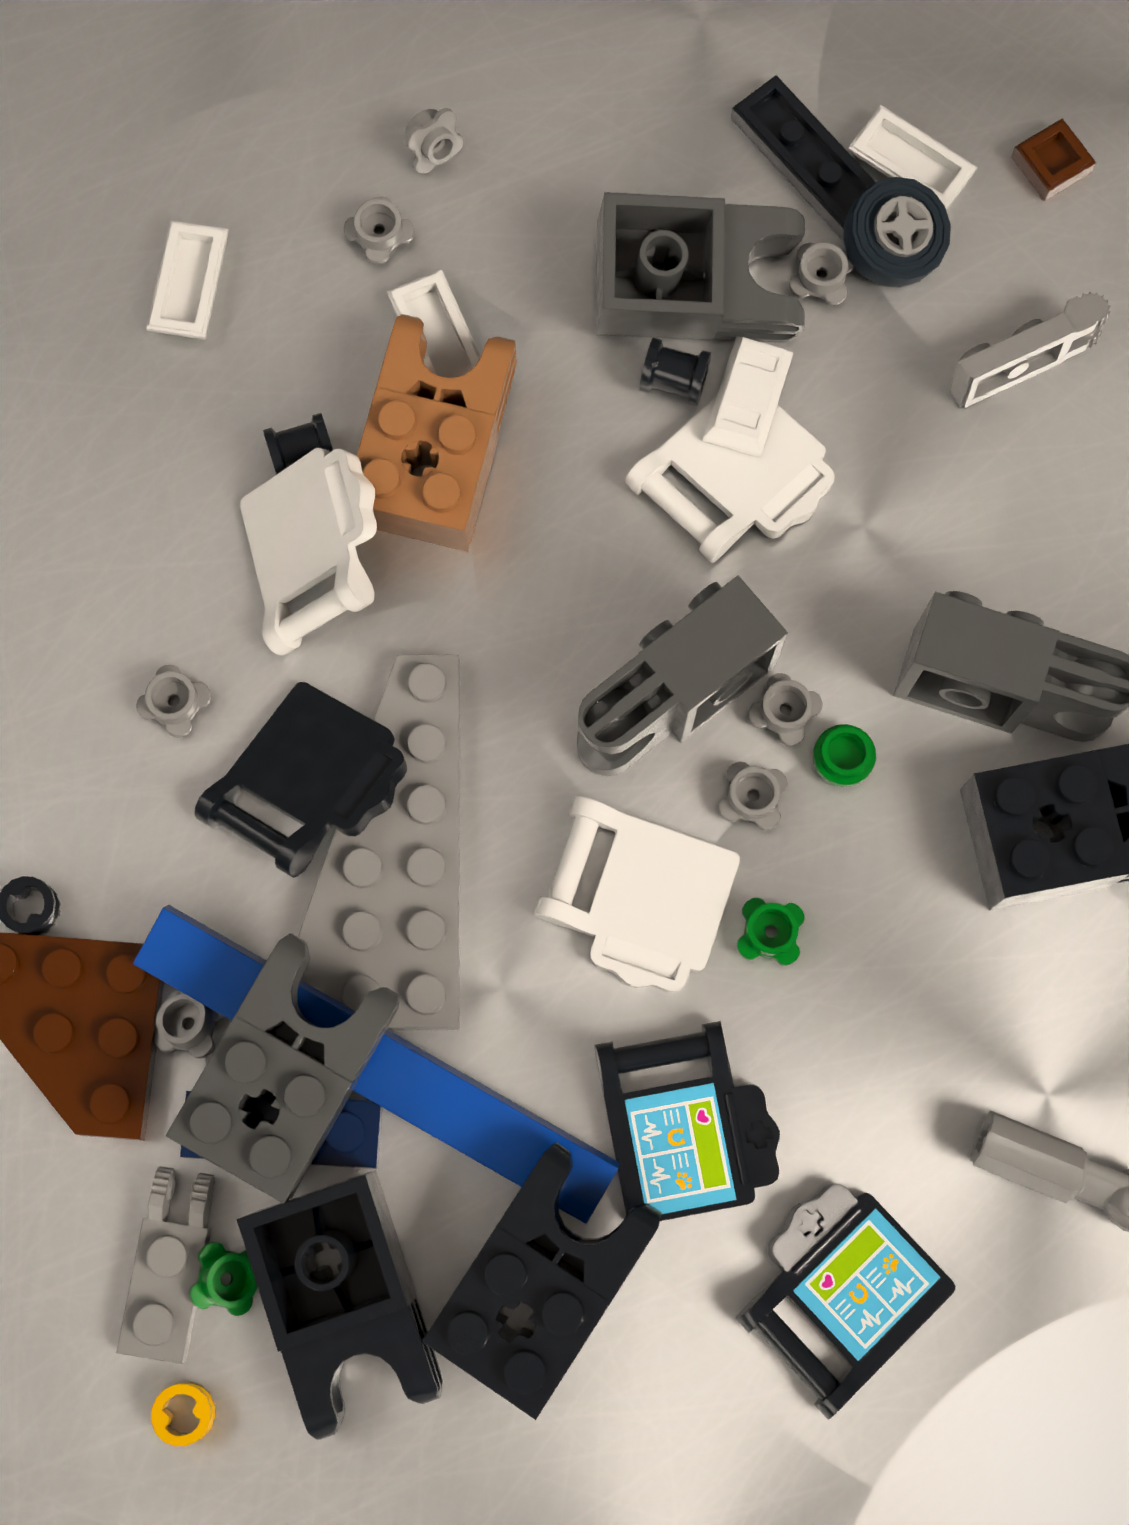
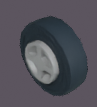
(912, 216)

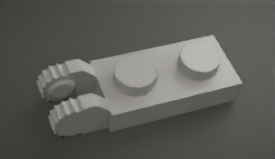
(1029, 350)
(165, 1266)

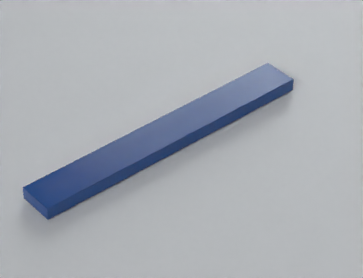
(398, 1073)

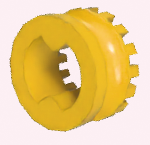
(162, 1418)

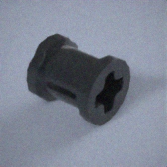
(675, 371)
(294, 443)

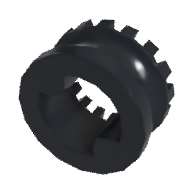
(36, 923)

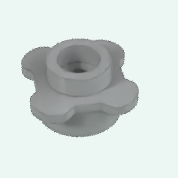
(432, 138)
(373, 214)
(821, 257)
(169, 683)
(803, 706)
(768, 785)
(171, 1029)

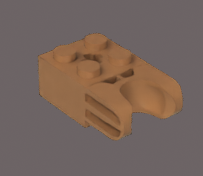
(437, 423)

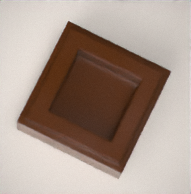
(1053, 159)

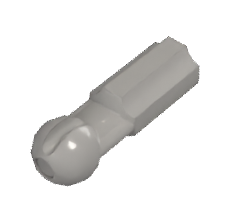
(1050, 1166)

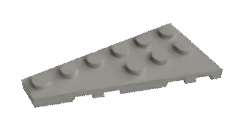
(392, 894)

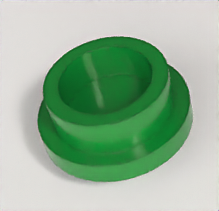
(844, 755)

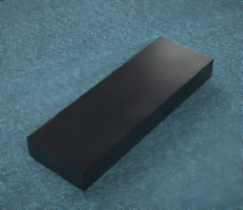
(802, 150)

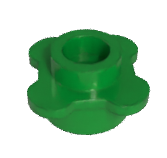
(786, 922)
(208, 1289)

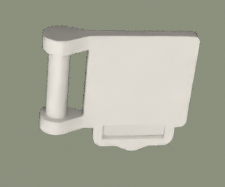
(750, 490)
(304, 531)
(654, 899)

